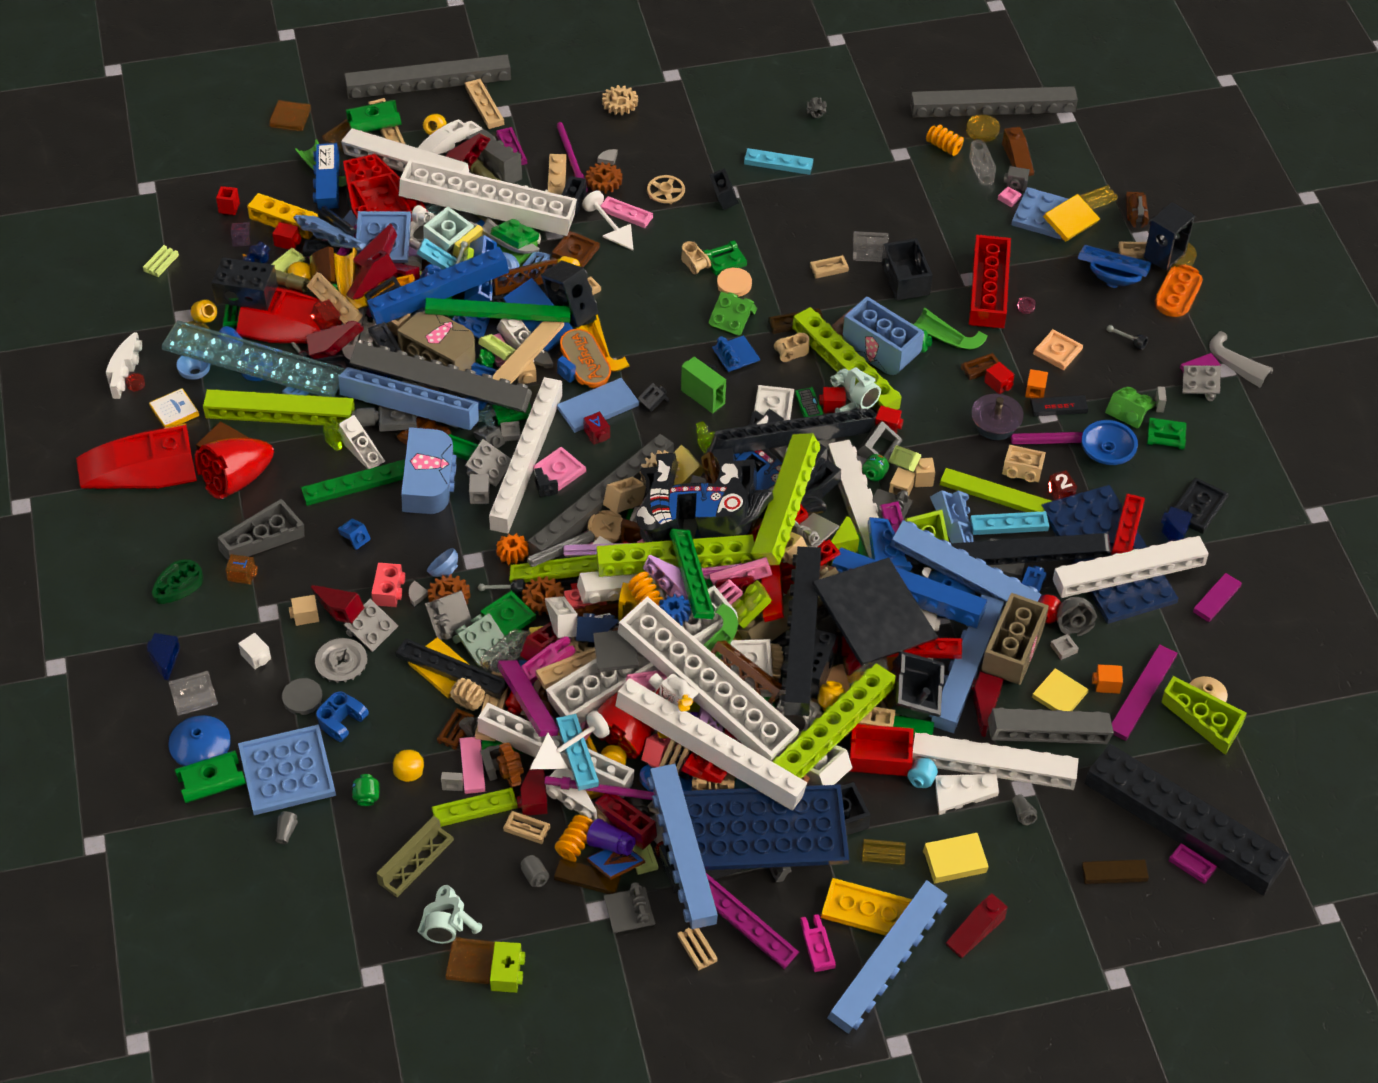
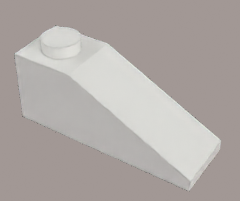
(562, 617)

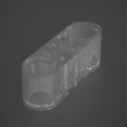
(982, 162)
(506, 649)

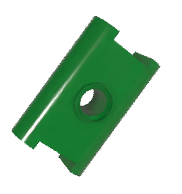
(374, 116)
(223, 771)

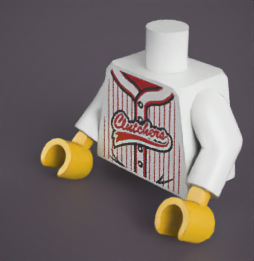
(675, 691)

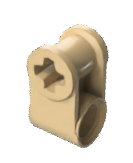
(694, 257)
(793, 346)

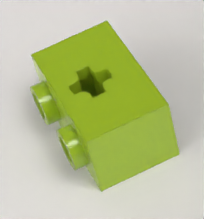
(504, 978)

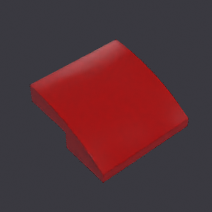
(703, 769)

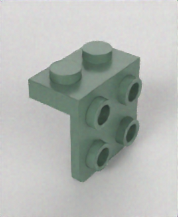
(479, 636)

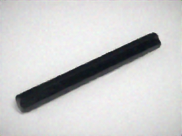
(338, 221)

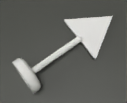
(622, 235)
(549, 755)

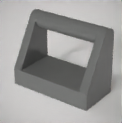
(880, 430)

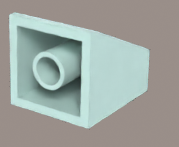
(446, 229)

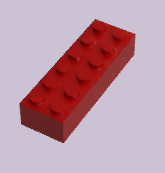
(990, 281)

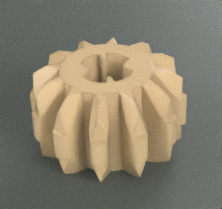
(467, 694)

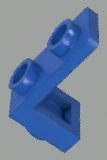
(566, 369)

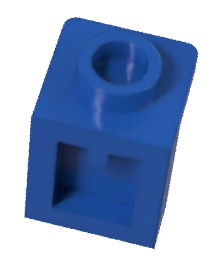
(355, 532)
(1034, 577)

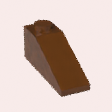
(1017, 148)

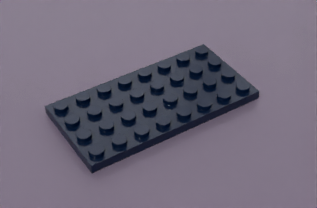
(1100, 513)
(755, 831)

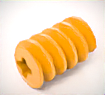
(944, 140)
(641, 588)
(574, 838)

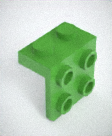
(731, 313)
(1129, 406)

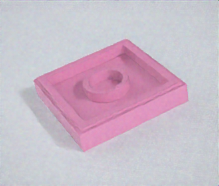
(561, 467)

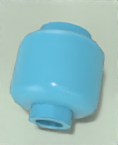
(922, 773)

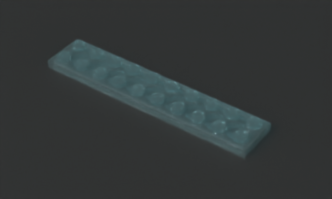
(253, 359)

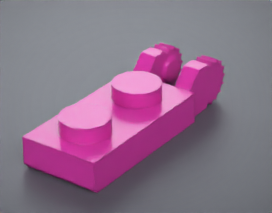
(547, 657)
(818, 945)

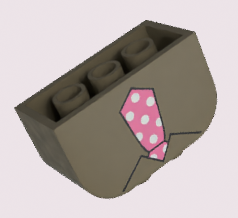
(438, 339)
(1015, 639)

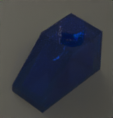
(1176, 524)
(163, 653)

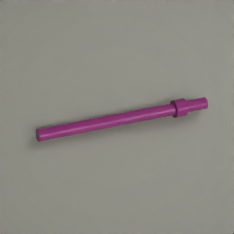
(569, 151)
(567, 783)

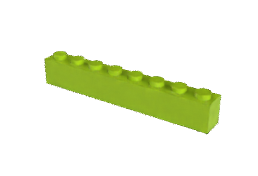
(276, 407)
(787, 494)

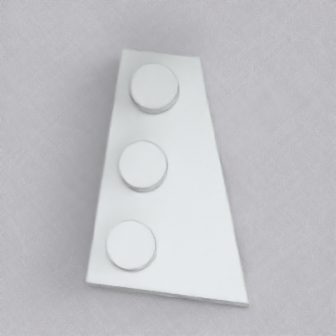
(958, 790)

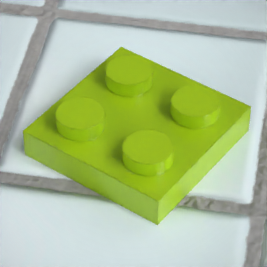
(751, 603)

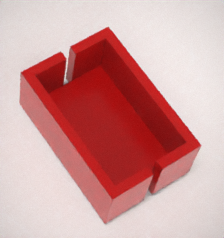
(881, 749)

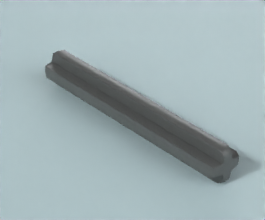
(558, 549)

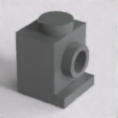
(1017, 178)

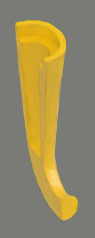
(346, 275)
(596, 330)

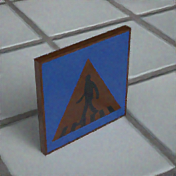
(615, 864)

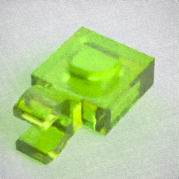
(332, 436)
(705, 437)

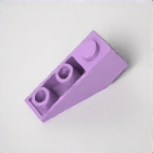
(666, 576)

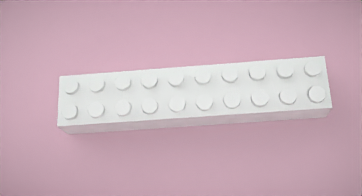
(487, 197)
(719, 688)
(589, 689)

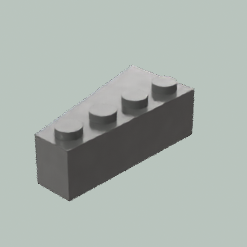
(500, 159)
(263, 531)

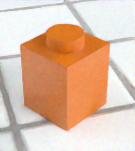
(1036, 384)
(1108, 678)

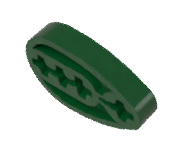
(172, 574)

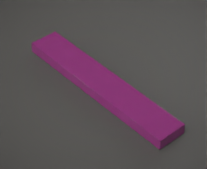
(1143, 692)
(528, 698)
(751, 925)

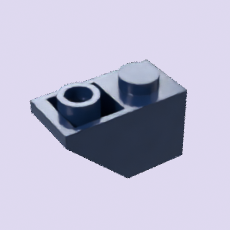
(589, 624)

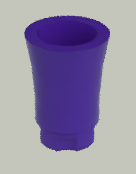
(610, 838)

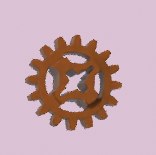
(604, 177)
(448, 586)
(533, 593)
(510, 764)

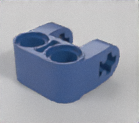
(336, 713)

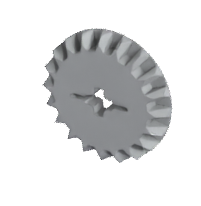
(334, 650)

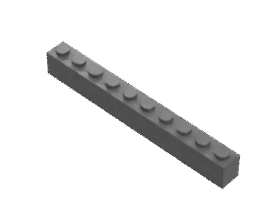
(427, 76)
(993, 102)
(441, 377)
(576, 517)

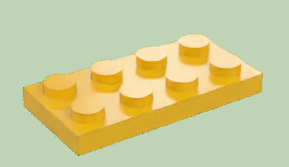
(863, 907)

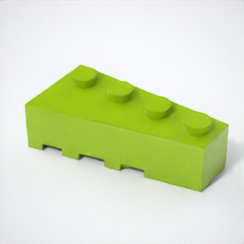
(1204, 713)

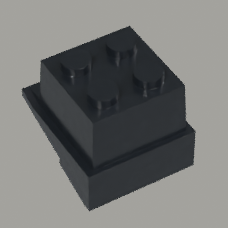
(916, 686)

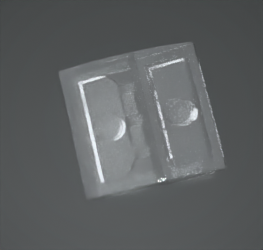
(868, 246)
(193, 693)

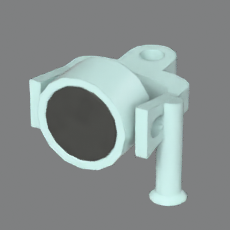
(861, 395)
(442, 926)

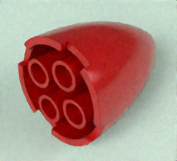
(232, 464)
(624, 729)

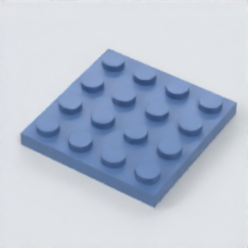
(286, 769)

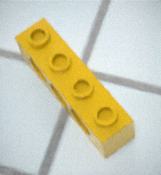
(272, 211)

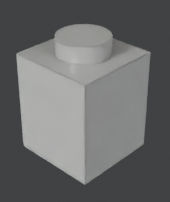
(479, 488)

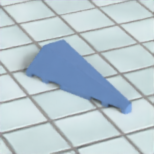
(328, 232)
(955, 515)

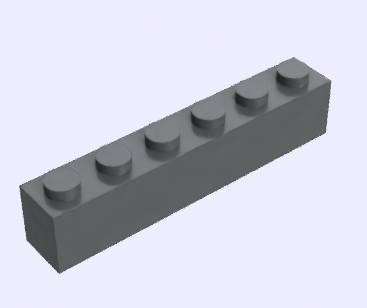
(1050, 726)

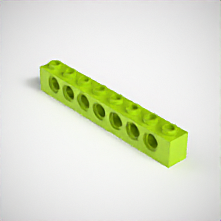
(841, 354)
(711, 552)
(836, 721)

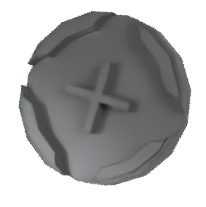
(302, 696)

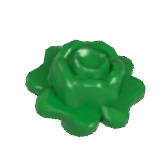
(486, 358)

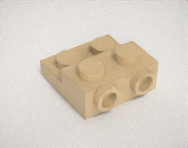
(1023, 463)

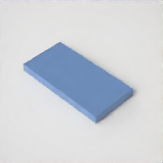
(608, 399)

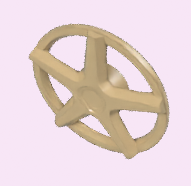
(666, 189)

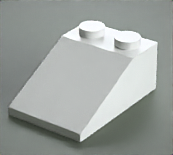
(830, 767)

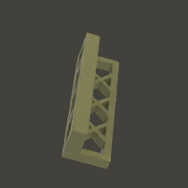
(408, 852)

